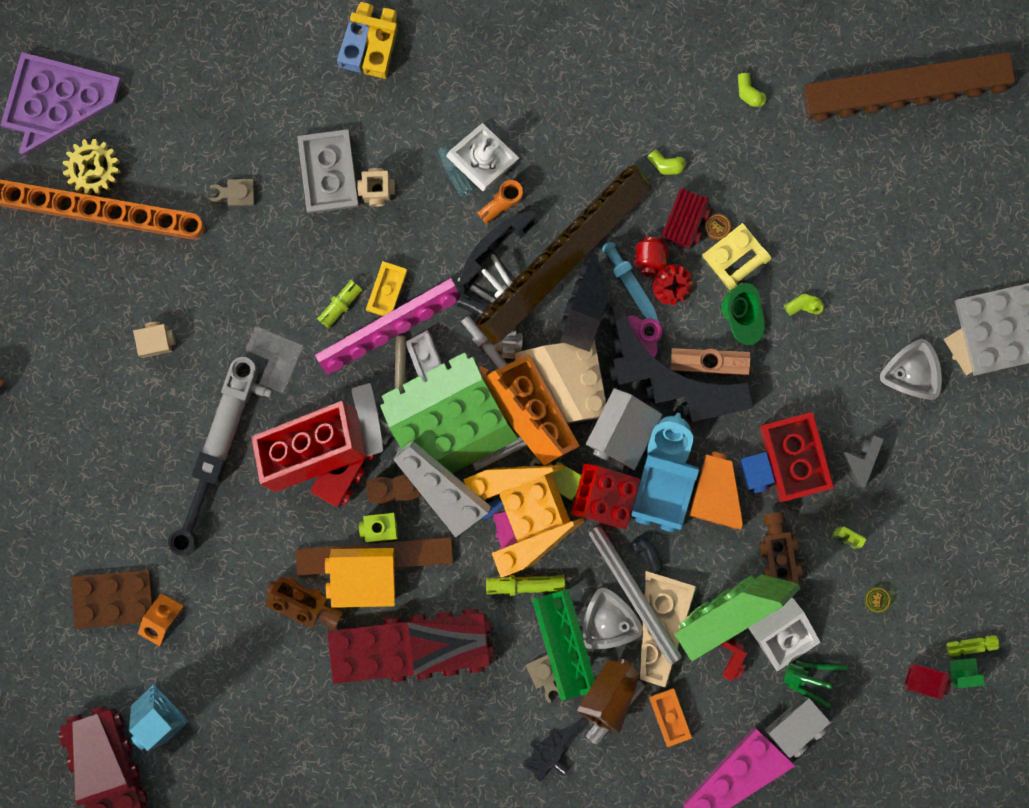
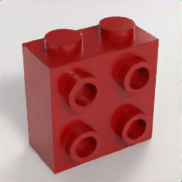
(605, 496)

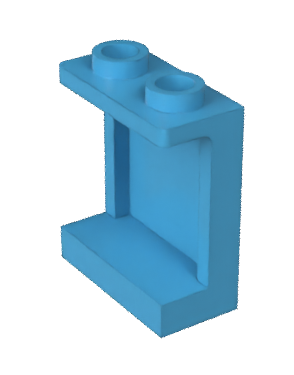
(664, 492)

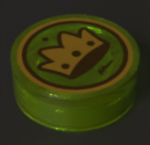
(877, 599)

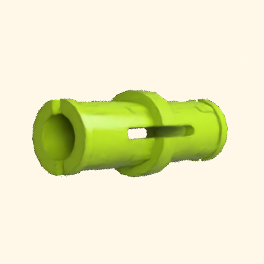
(339, 304)

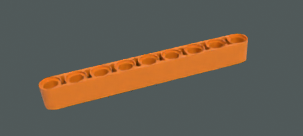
(104, 209)

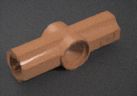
(728, 361)

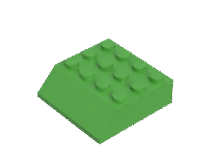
(733, 613)

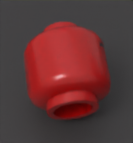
(651, 256)

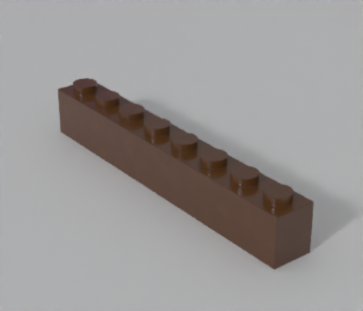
(907, 86)

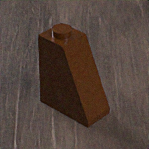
(610, 695)

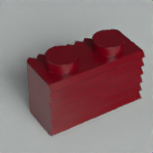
(685, 219)

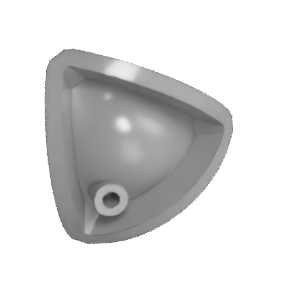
(914, 371)
(609, 622)

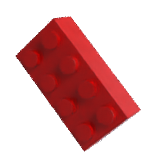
(308, 446)

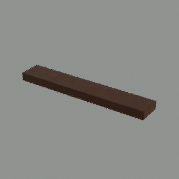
(406, 554)

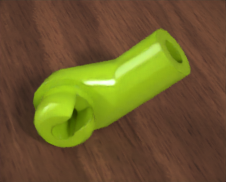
(748, 93)
(666, 166)
(806, 303)

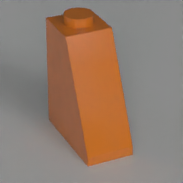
(717, 493)

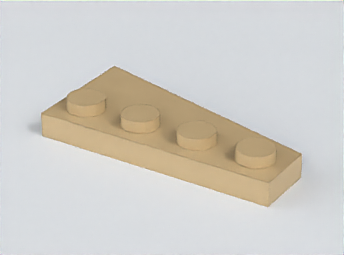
(671, 604)

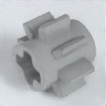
(509, 345)

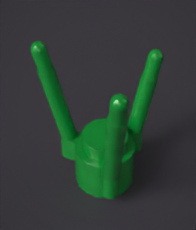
(796, 676)

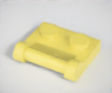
(732, 249)

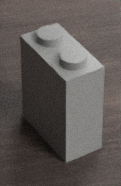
(623, 430)

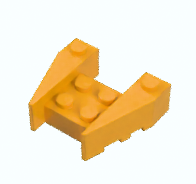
(532, 509)

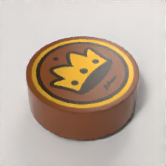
(717, 227)

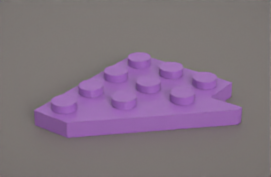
(54, 98)

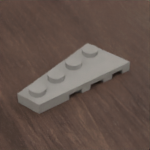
(441, 489)

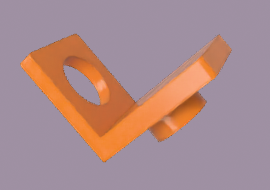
(159, 618)

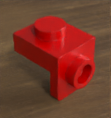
(735, 666)

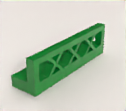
(562, 644)

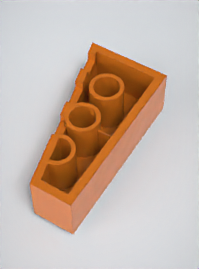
(531, 409)

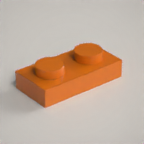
(670, 717)

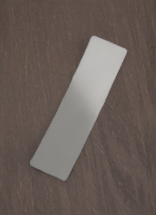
(368, 418)

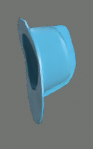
(671, 439)

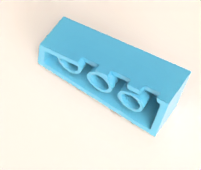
(154, 720)

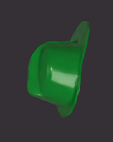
(744, 313)

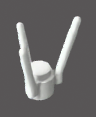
(495, 283)

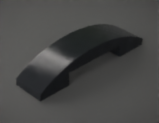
(519, 224)

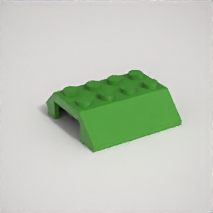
(449, 415)

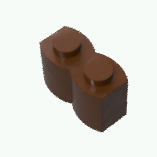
(385, 490)

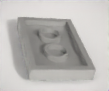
(327, 171)

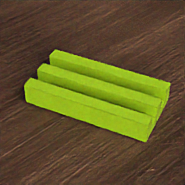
(849, 536)

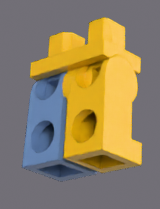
(372, 33)

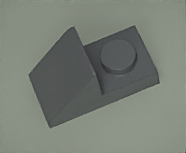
(861, 468)

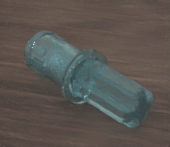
(453, 172)

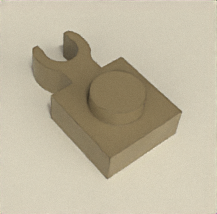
(238, 192)
(542, 675)

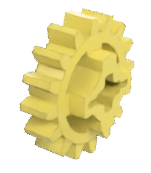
(86, 176)

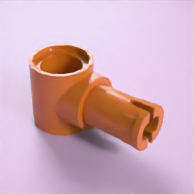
(500, 202)

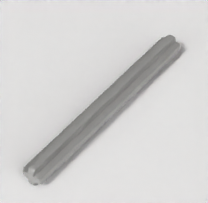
(635, 595)

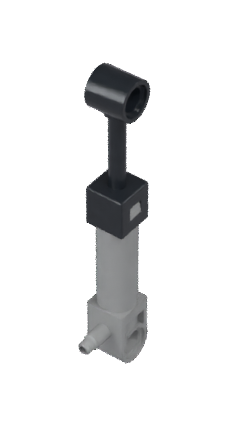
(212, 459)

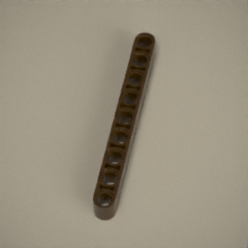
(563, 254)

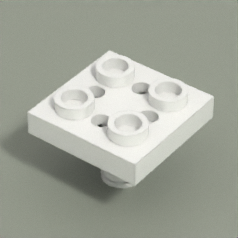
(487, 151)

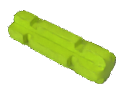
(972, 646)

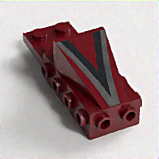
(412, 648)

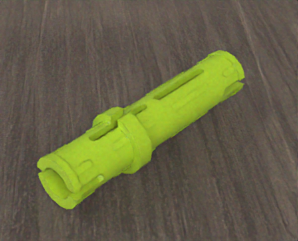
(530, 584)

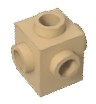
(375, 177)

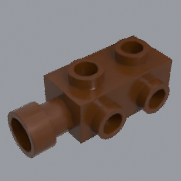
(784, 558)
(301, 604)

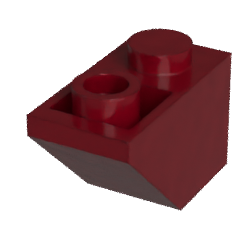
(927, 681)

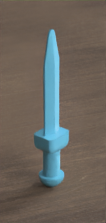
(623, 270)

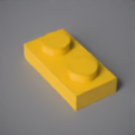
(386, 289)

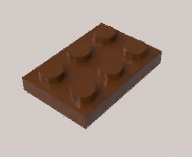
(111, 598)

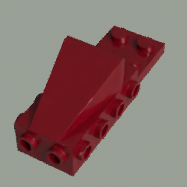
(102, 761)

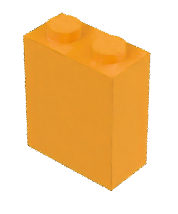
(361, 577)

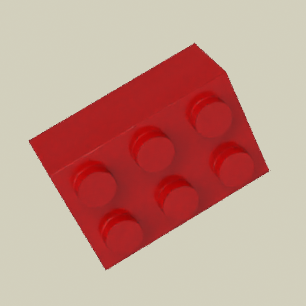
(796, 457)

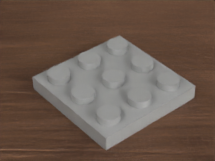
(996, 328)

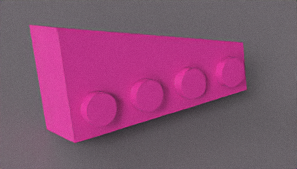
(740, 773)

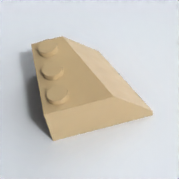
(571, 378)

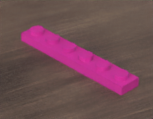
(388, 327)

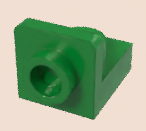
(965, 673)

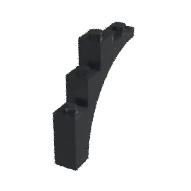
(636, 364)

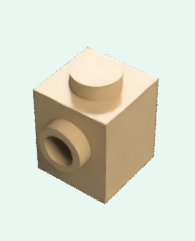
(154, 339)

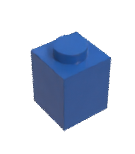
(757, 472)

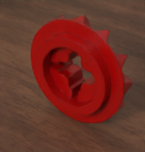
(665, 277)

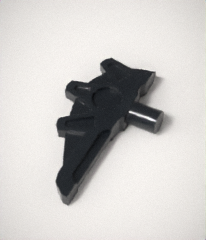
(549, 751)

